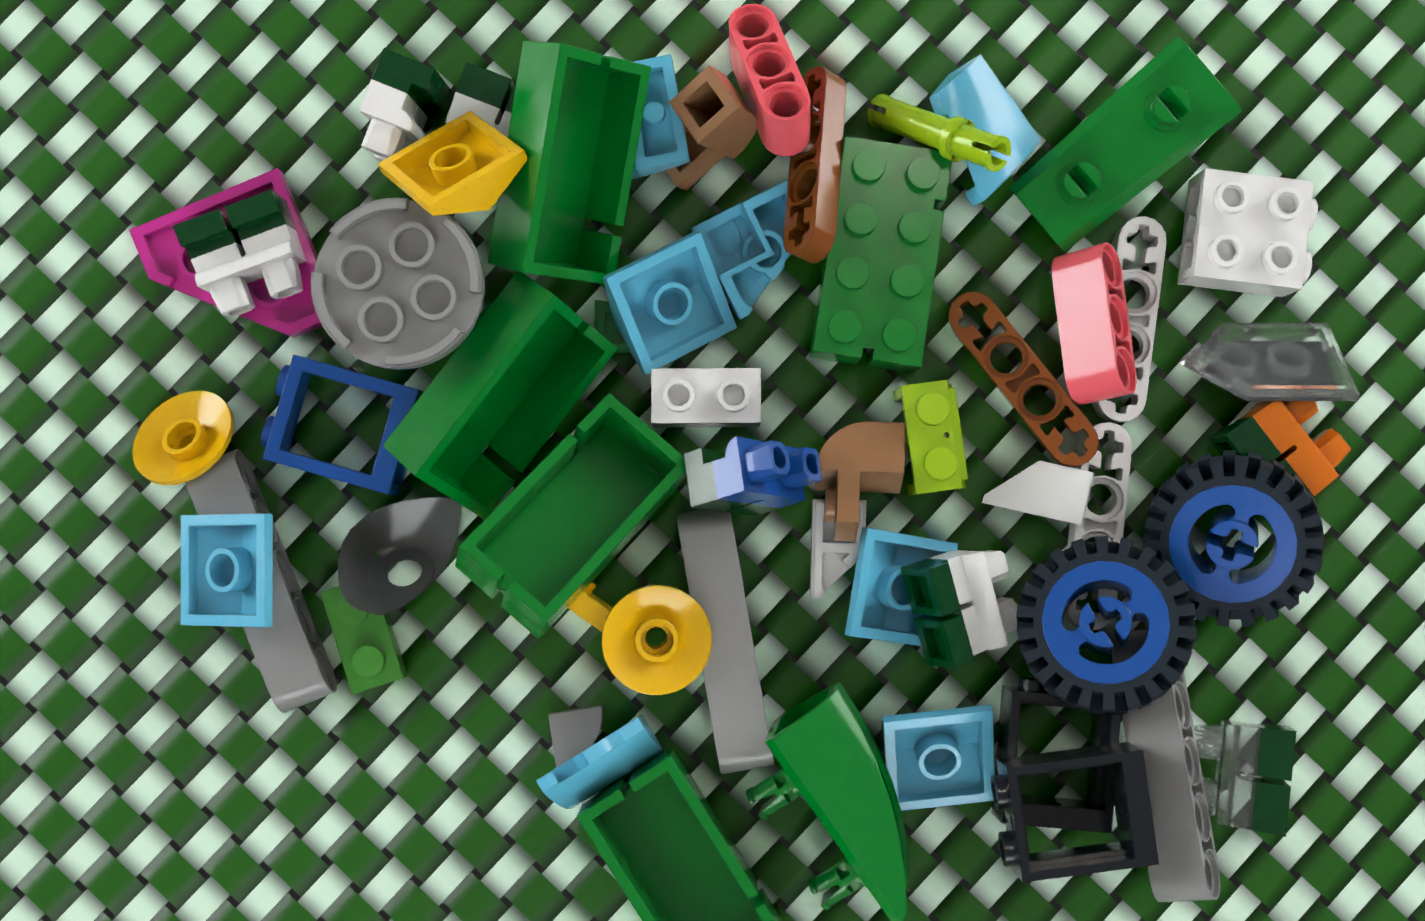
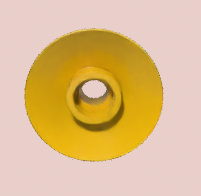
(183, 438)
(664, 666)

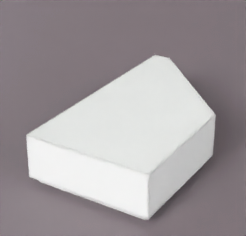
(1046, 492)
(828, 557)

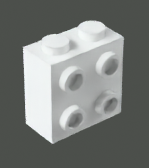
(1247, 233)

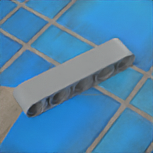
(291, 650)
(732, 668)
(1176, 790)

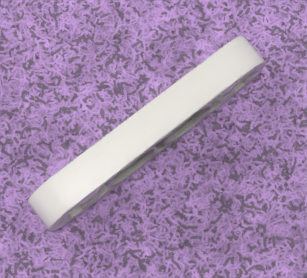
(1143, 319)
(1112, 522)

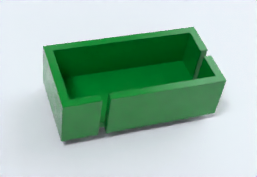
(581, 137)
(882, 257)
(500, 390)
(572, 515)
(672, 848)

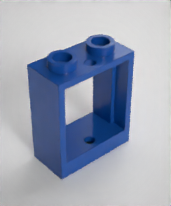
(279, 430)

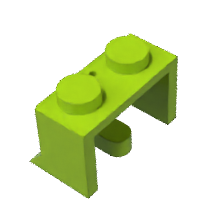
(933, 437)

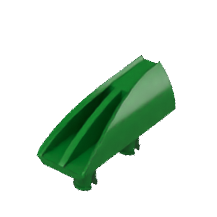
(1126, 144)
(845, 781)

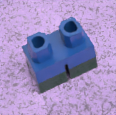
(750, 476)

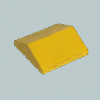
(456, 167)

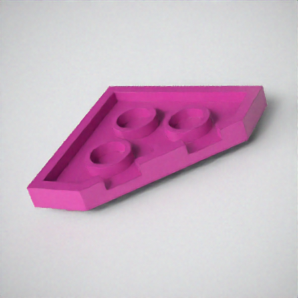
(171, 265)

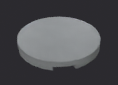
(397, 284)

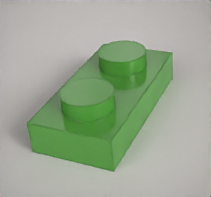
(364, 643)

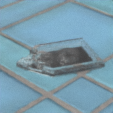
(1275, 362)

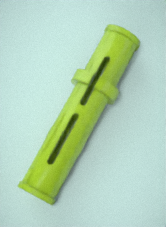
(953, 137)

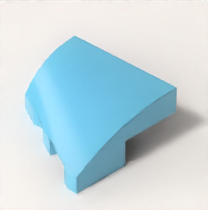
(980, 97)
(748, 246)
(601, 764)

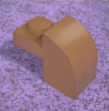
(714, 124)
(858, 460)

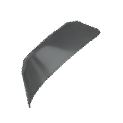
(401, 531)

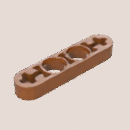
(809, 207)
(1017, 383)

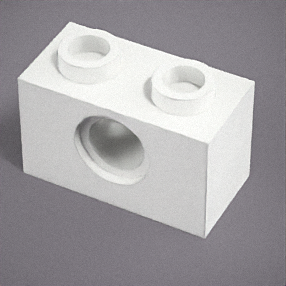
(706, 397)

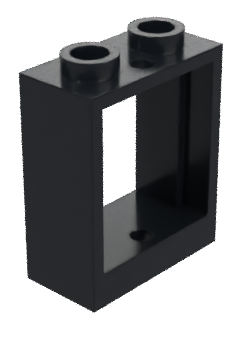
(1132, 810)
(1092, 814)

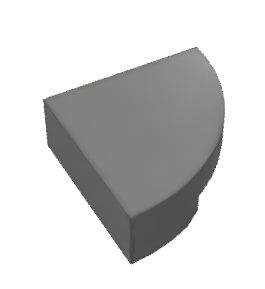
(574, 731)

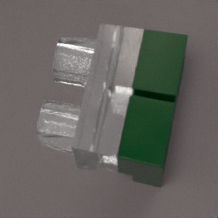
(1255, 751)

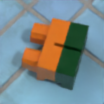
(1277, 434)

